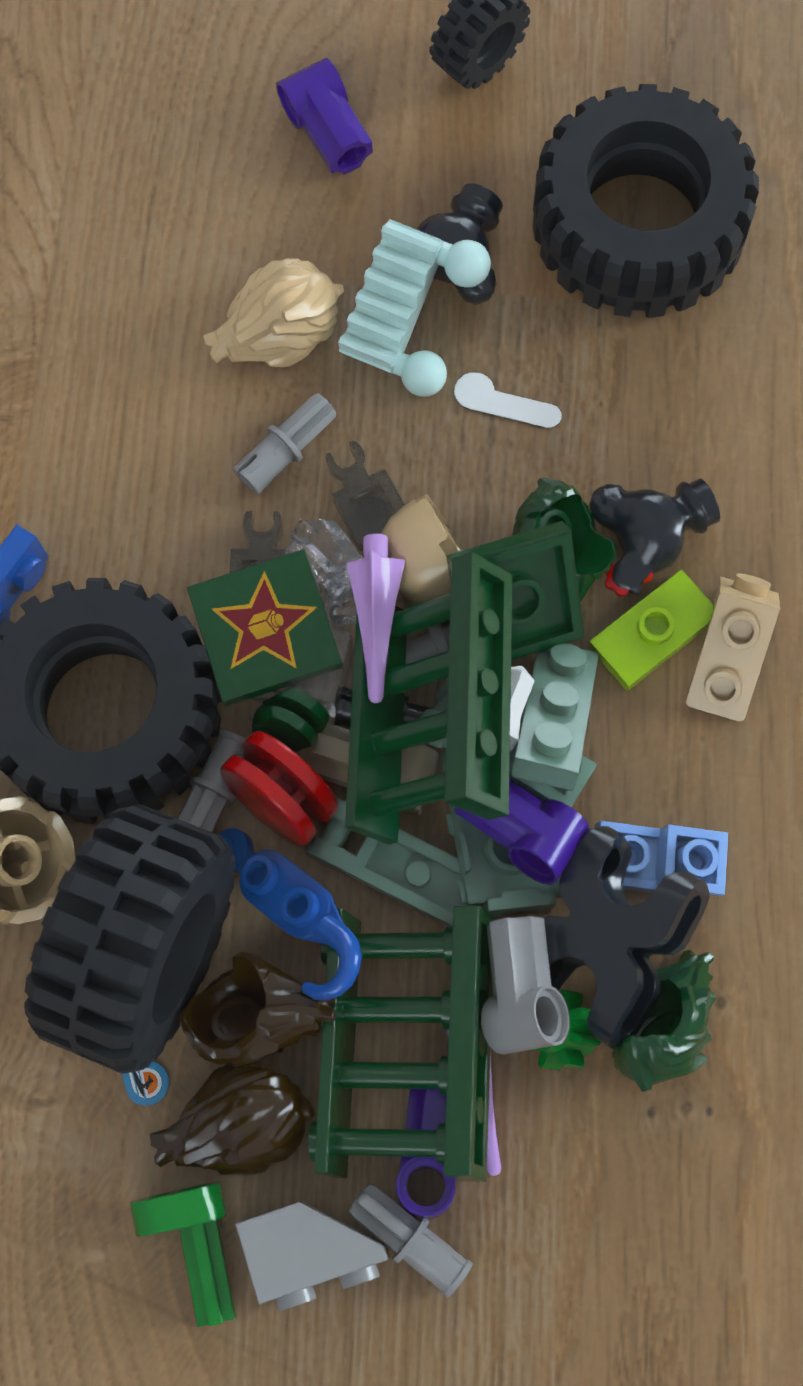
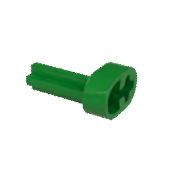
(195, 1215)

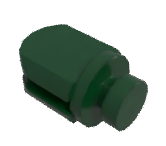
(291, 718)

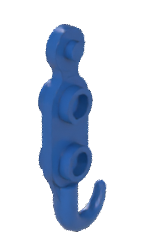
(297, 906)

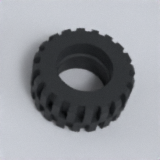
(658, 138)
(92, 624)
(129, 937)

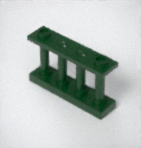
(475, 715)
(460, 1076)

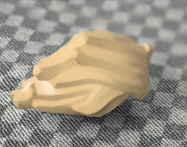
(278, 315)

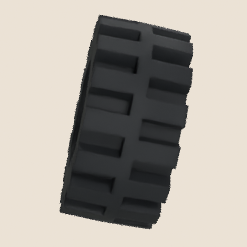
(478, 38)

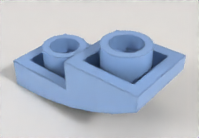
(673, 850)

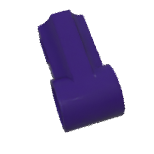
(320, 105)
(536, 833)
(424, 1112)

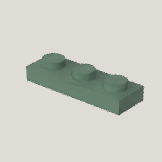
(556, 716)

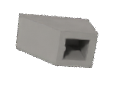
(302, 1248)

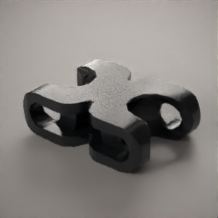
(618, 937)

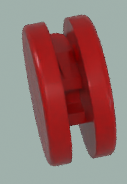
(279, 788)

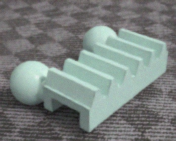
(395, 295)

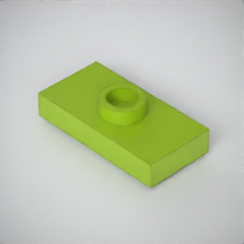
(653, 630)

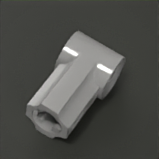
(524, 1005)

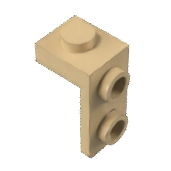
(734, 646)

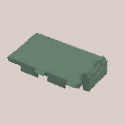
(489, 874)

